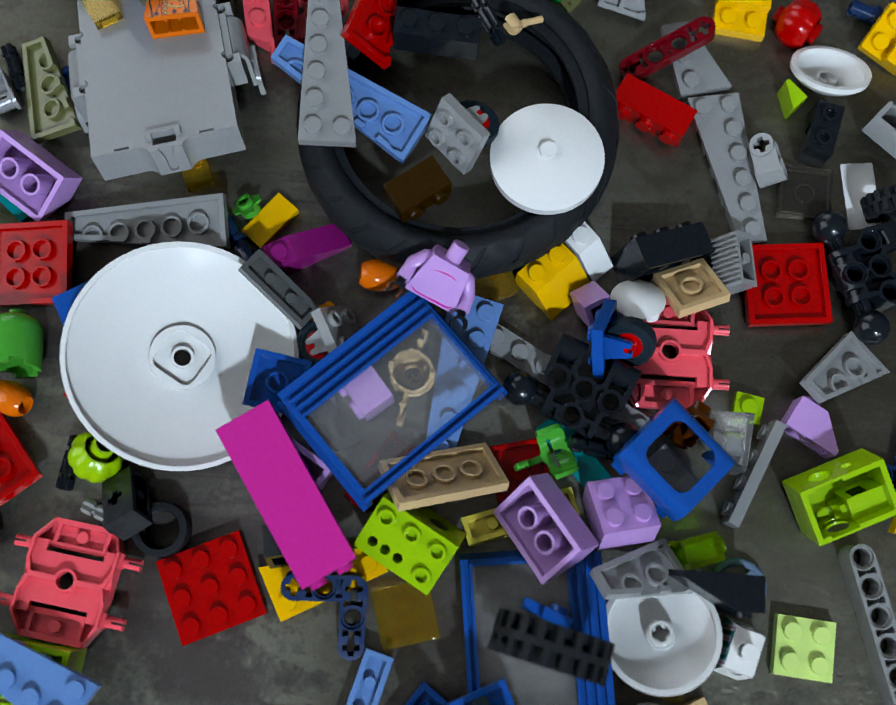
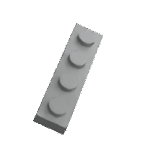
(747, 483)

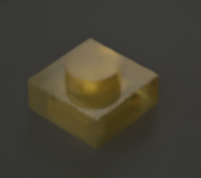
(502, 286)

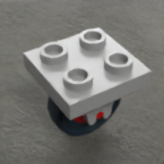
(462, 130)
(328, 330)

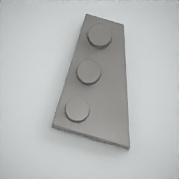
(696, 72)
(842, 369)
(640, 573)

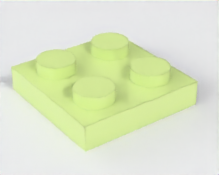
(803, 648)

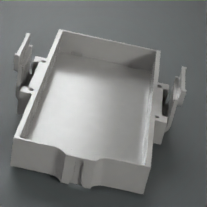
(153, 88)

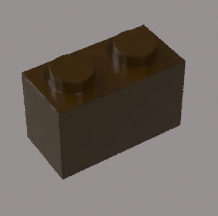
(418, 189)

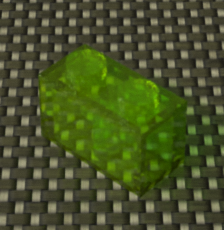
(699, 549)

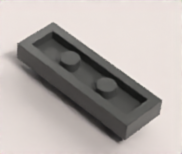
(278, 288)

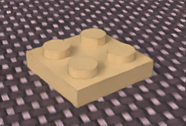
(691, 287)

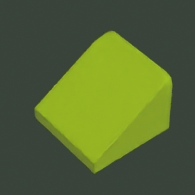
(790, 98)

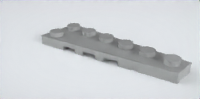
(325, 91)
(728, 154)
(185, 219)

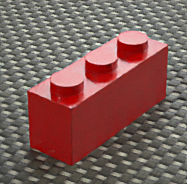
(653, 110)

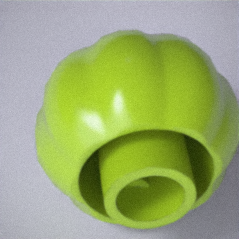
(92, 459)

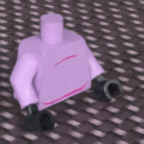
(440, 278)

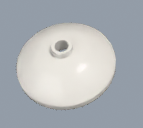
(830, 70)

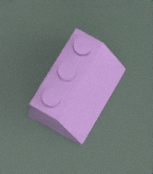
(33, 176)
(545, 527)

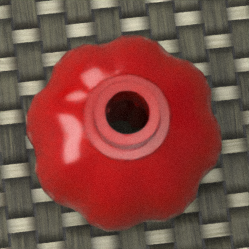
(798, 23)

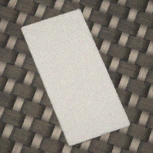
(857, 183)

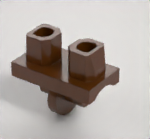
(682, 434)

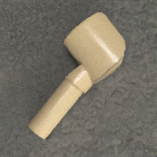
(515, 25)

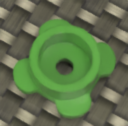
(247, 206)

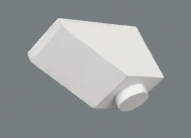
(589, 251)

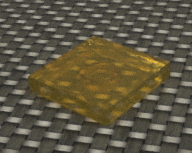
(404, 616)

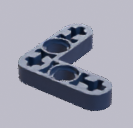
(338, 594)

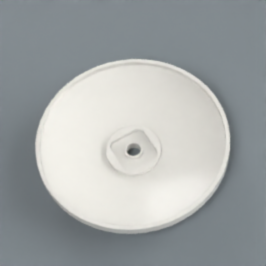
(124, 343)

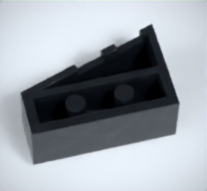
(661, 251)

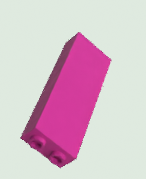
(287, 496)

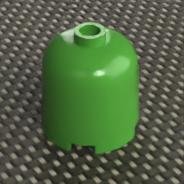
(21, 344)

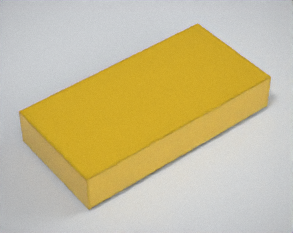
(270, 221)

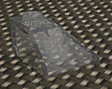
(734, 434)

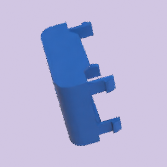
(633, 461)

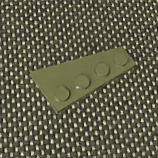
(47, 93)

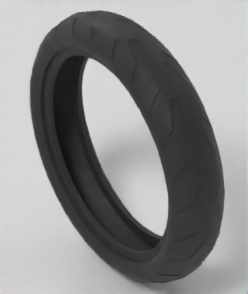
(507, 243)

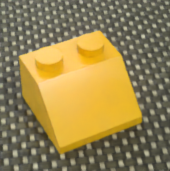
(551, 280)

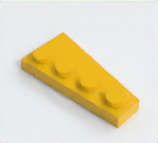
(287, 608)

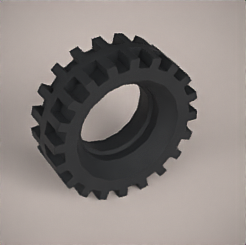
(551, 646)

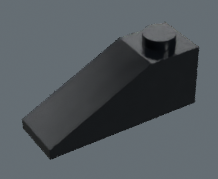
(727, 591)

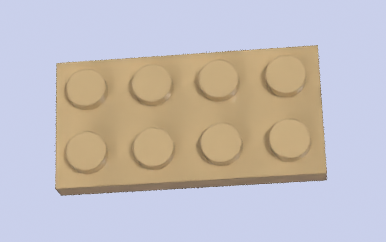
(449, 477)

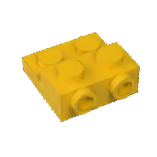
(741, 18)
(881, 40)

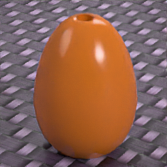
(375, 275)
(15, 398)

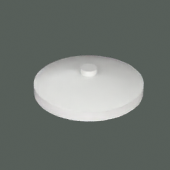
(546, 159)
(664, 642)

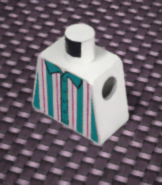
(740, 649)

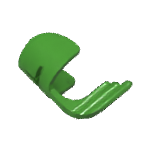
(557, 440)

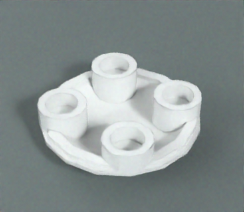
(639, 300)

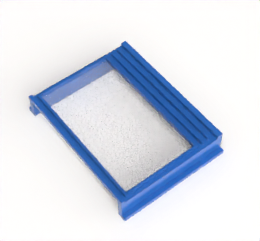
(388, 397)
(503, 581)

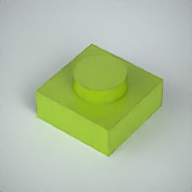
(748, 403)

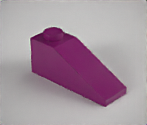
(306, 248)

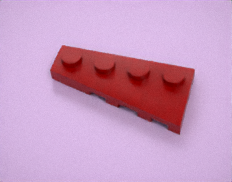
(371, 29)

